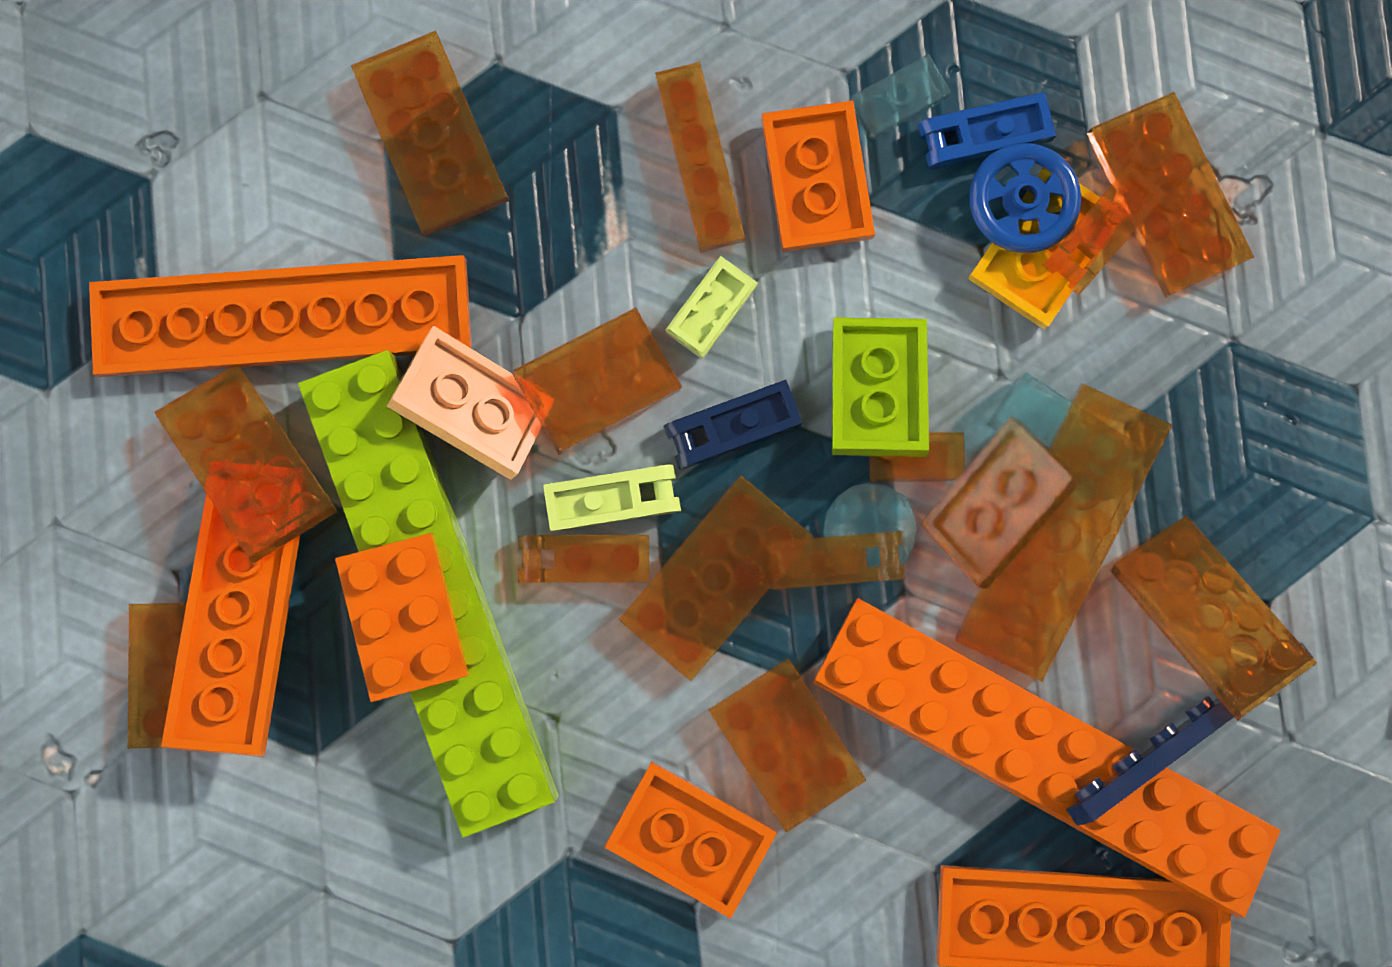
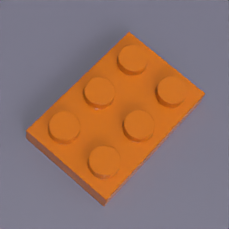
(817, 176)
(402, 617)
(691, 839)

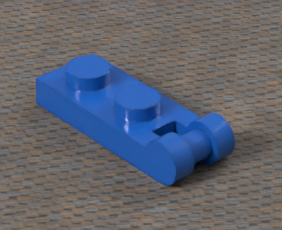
(987, 129)

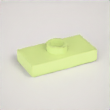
(711, 307)

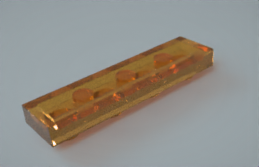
(699, 157)

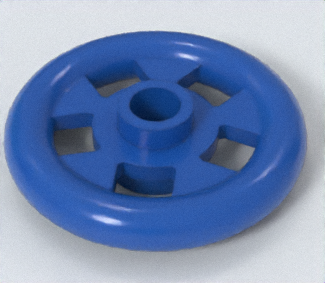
(1051, 226)

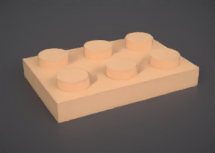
(467, 403)

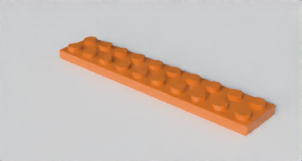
(1044, 756)

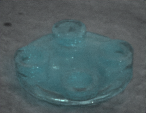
(872, 510)

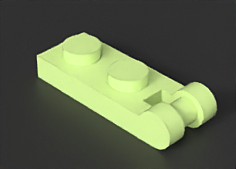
(609, 498)

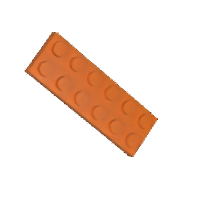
(229, 644)
(1074, 921)

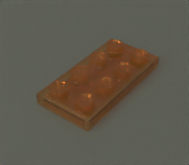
(429, 133)
(1192, 227)
(245, 463)
(711, 579)
(1213, 617)

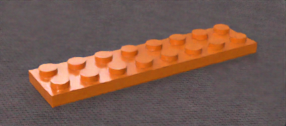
(276, 315)

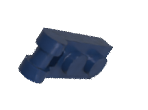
(734, 424)

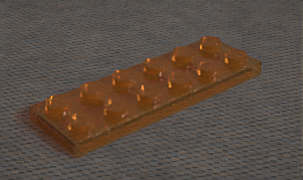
(1041, 591)

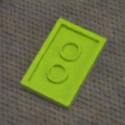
(880, 387)

